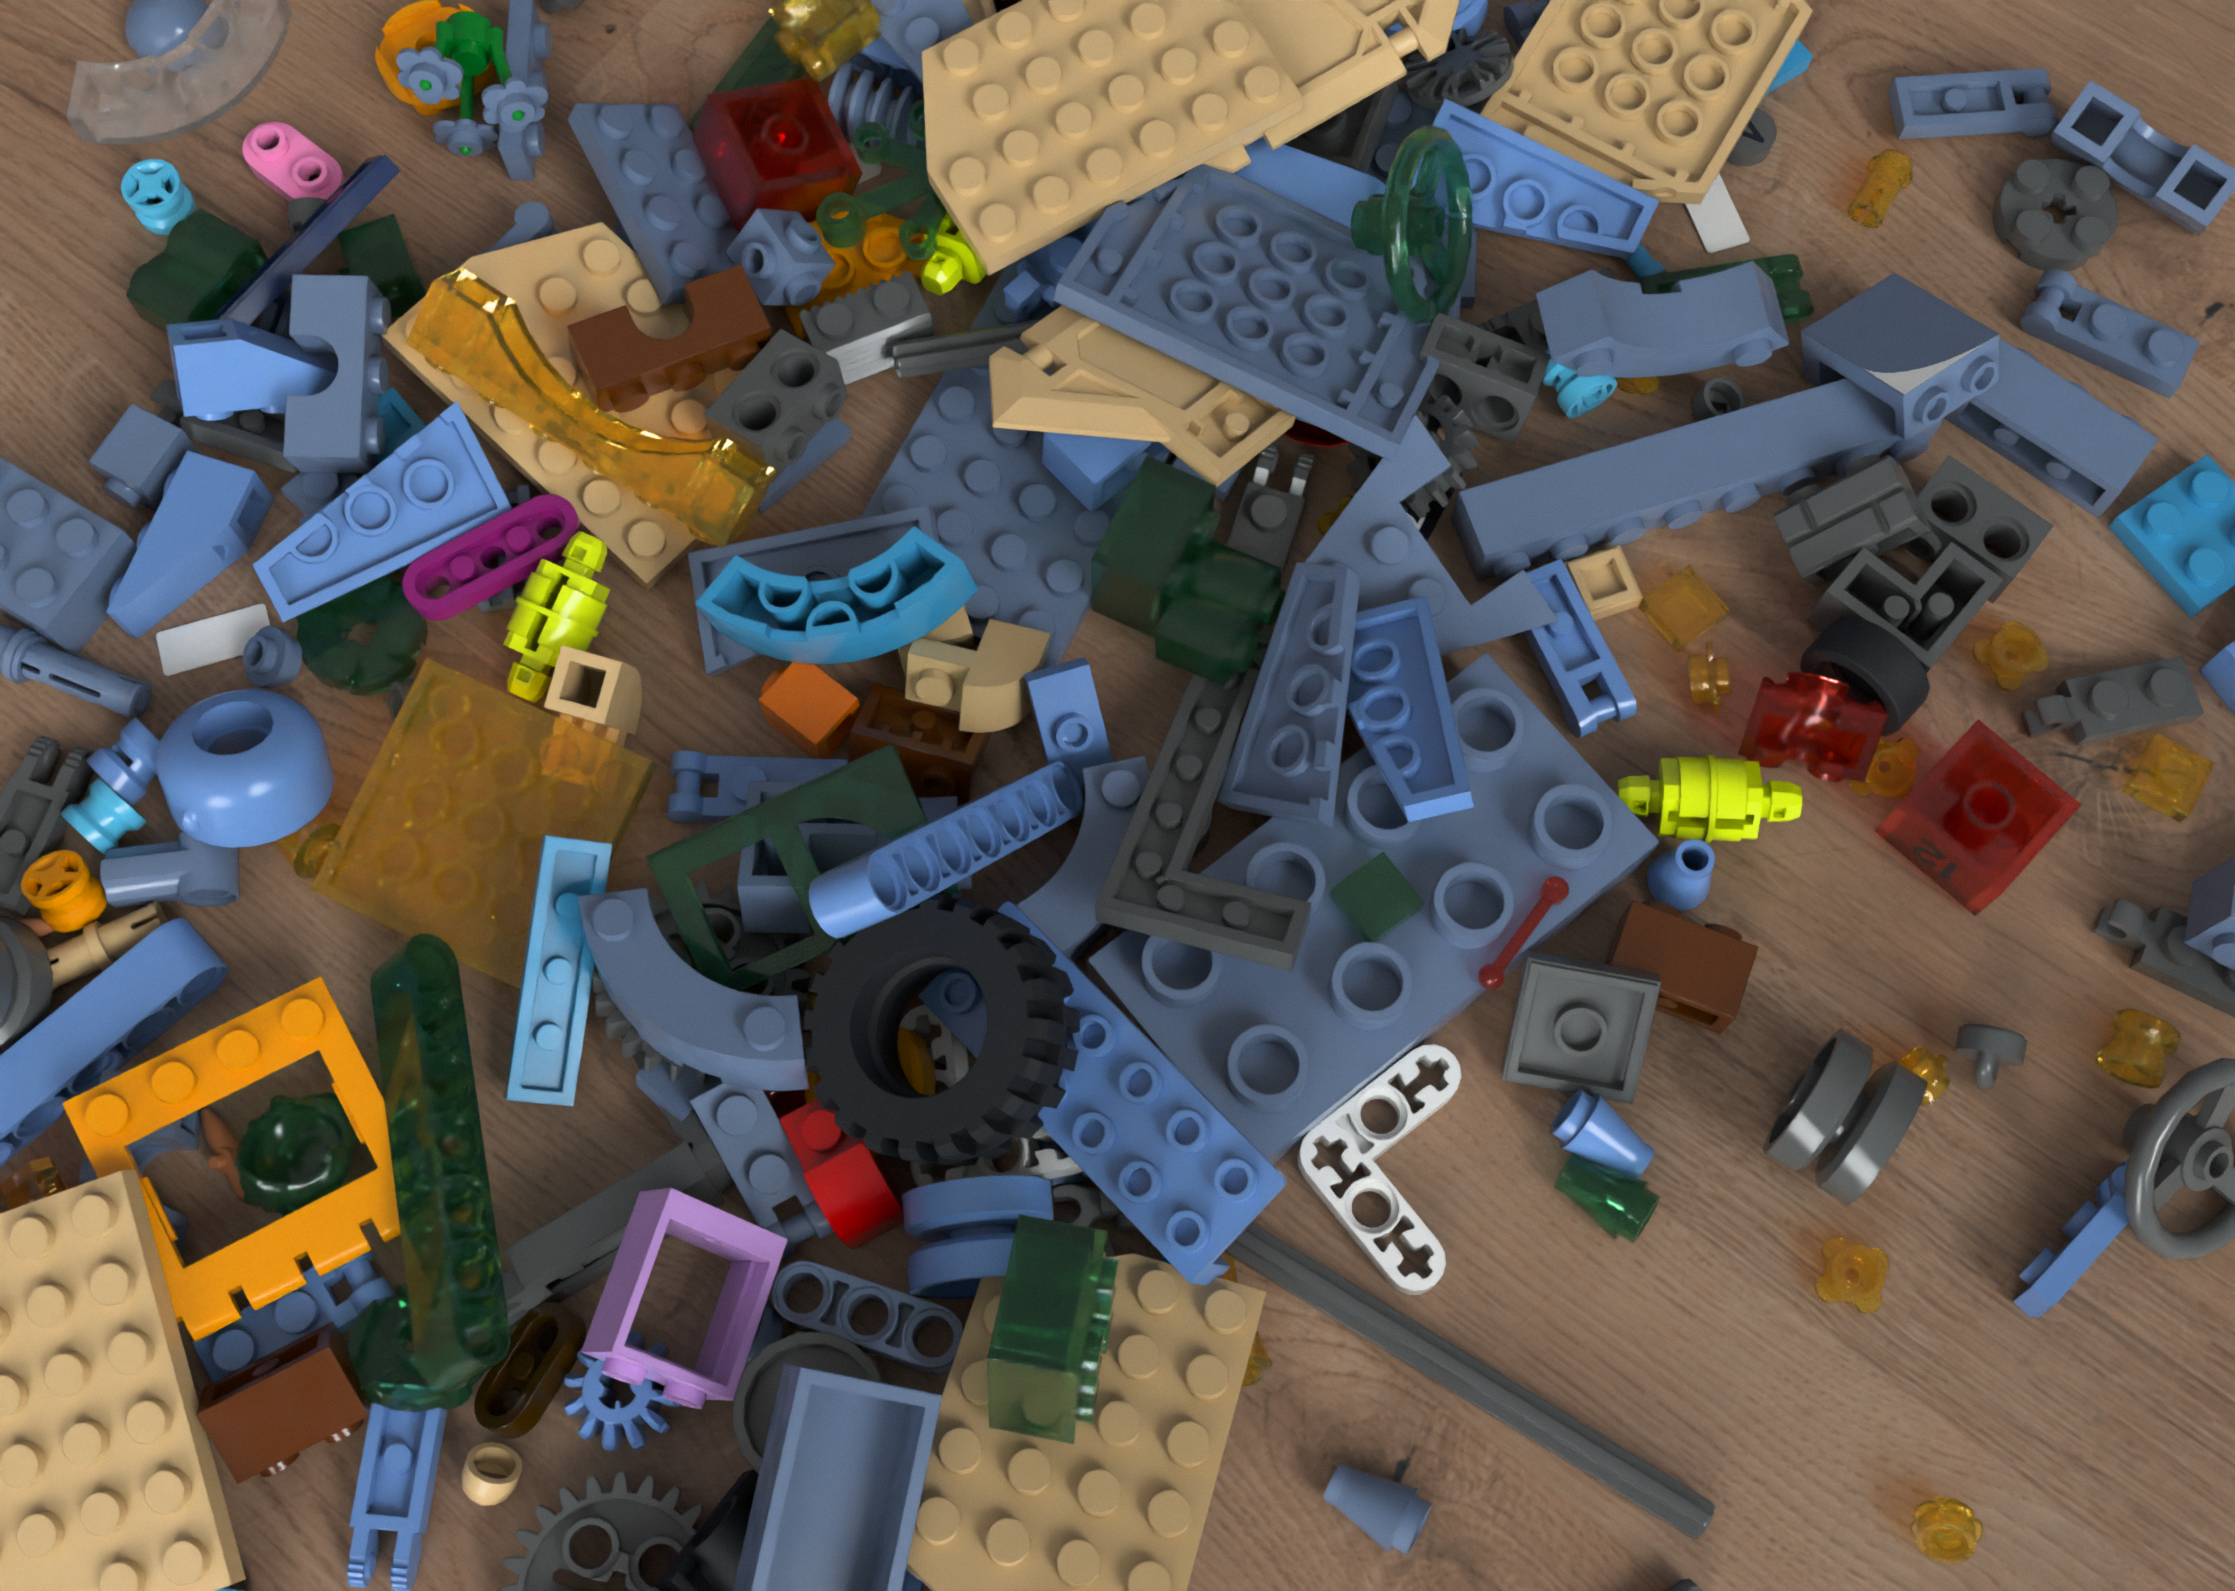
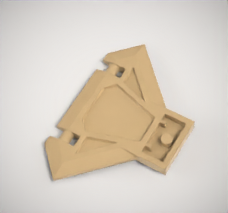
(1339, 54)
(1127, 391)

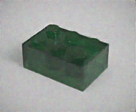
(1051, 1330)

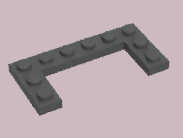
(1149, 877)

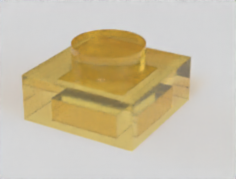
(2168, 777)

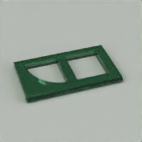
(866, 791)

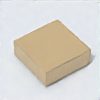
(1605, 582)

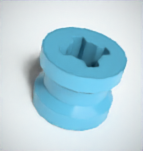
(155, 180)
(103, 816)

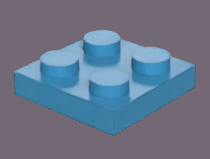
(2186, 535)

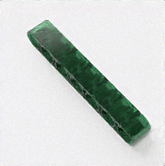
(439, 1165)

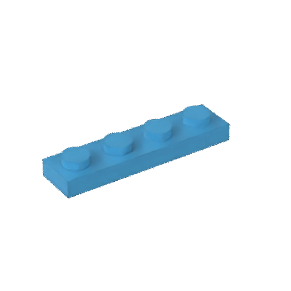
(555, 973)

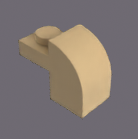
(979, 684)
(596, 694)

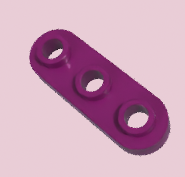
(465, 559)

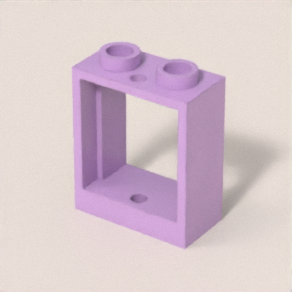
(727, 1344)

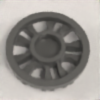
(1464, 65)

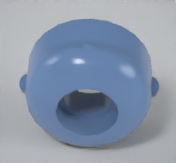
(244, 768)

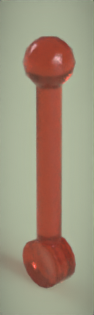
(1552, 893)

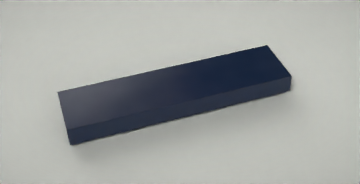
(308, 240)

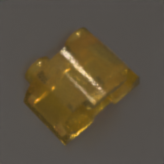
(824, 32)

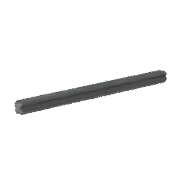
(1473, 1381)

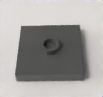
(1580, 1026)

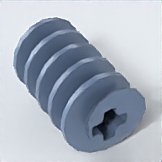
(860, 103)

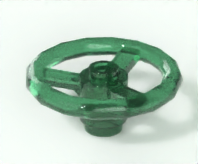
(1412, 224)

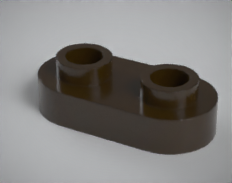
(532, 1372)

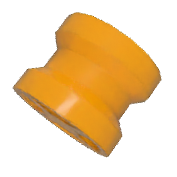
(64, 891)

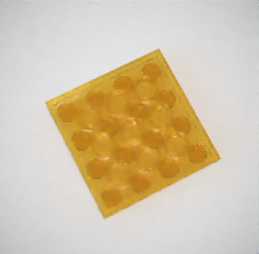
(459, 814)

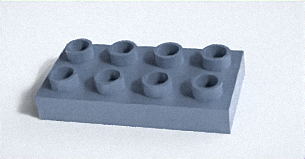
(1299, 1044)

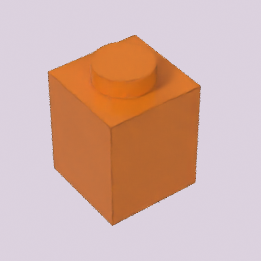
(809, 708)

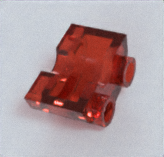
(1813, 724)

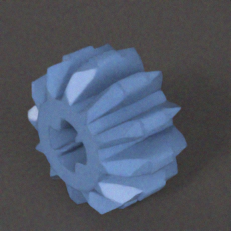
(599, 1396)

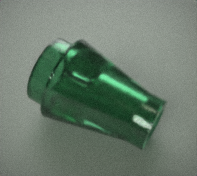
(1609, 1197)

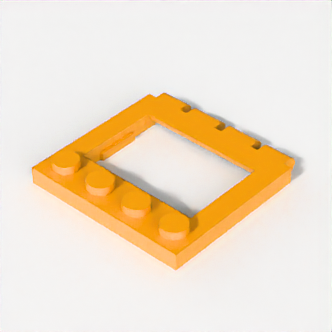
(208, 1070)

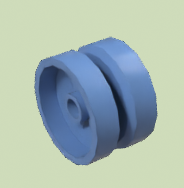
(969, 1230)

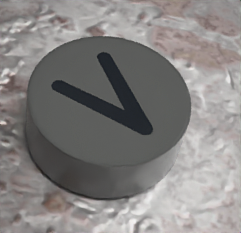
(1755, 140)

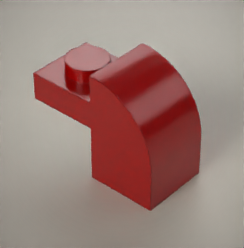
(843, 1176)

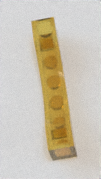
(484, 341)

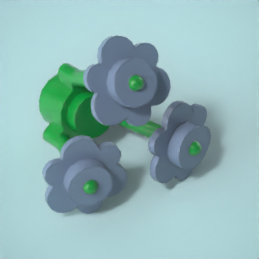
(469, 46)

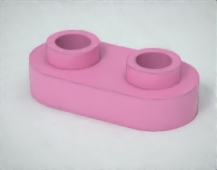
(291, 162)

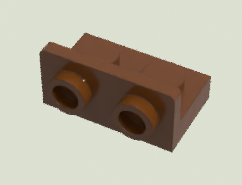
(929, 741)

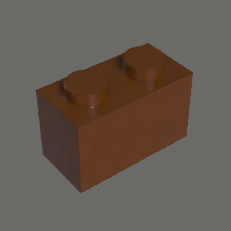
(1698, 965)
(284, 1404)

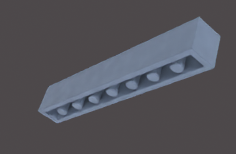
(1675, 477)

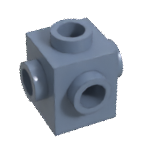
(781, 257)

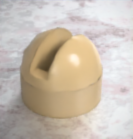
(491, 1473)

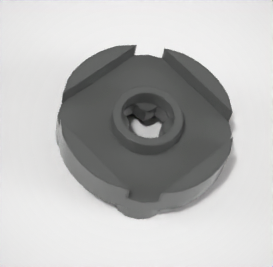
(2075, 190)

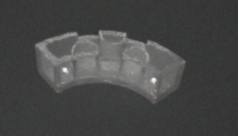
(184, 87)

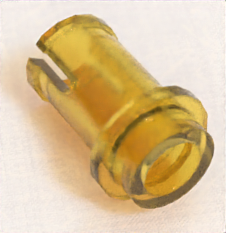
(1886, 177)

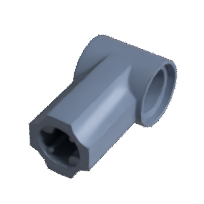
(171, 872)

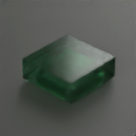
(1376, 898)

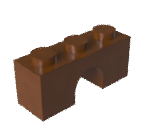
(628, 366)

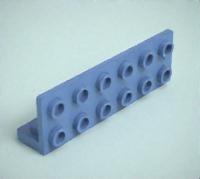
(1135, 1124)

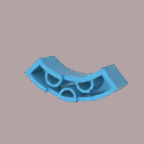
(842, 618)

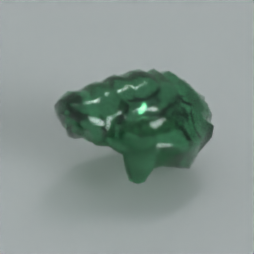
(295, 1152)

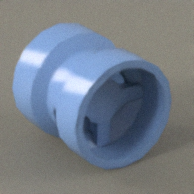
(129, 762)

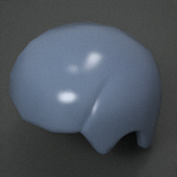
(161, 24)

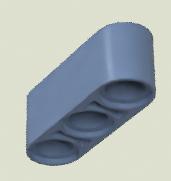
(842, 1298)

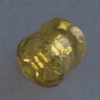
(2138, 1048)

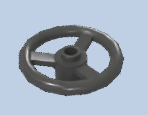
(2189, 1153)

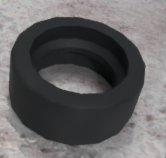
(1872, 665)

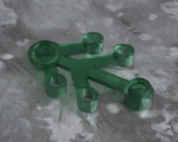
(852, 228)

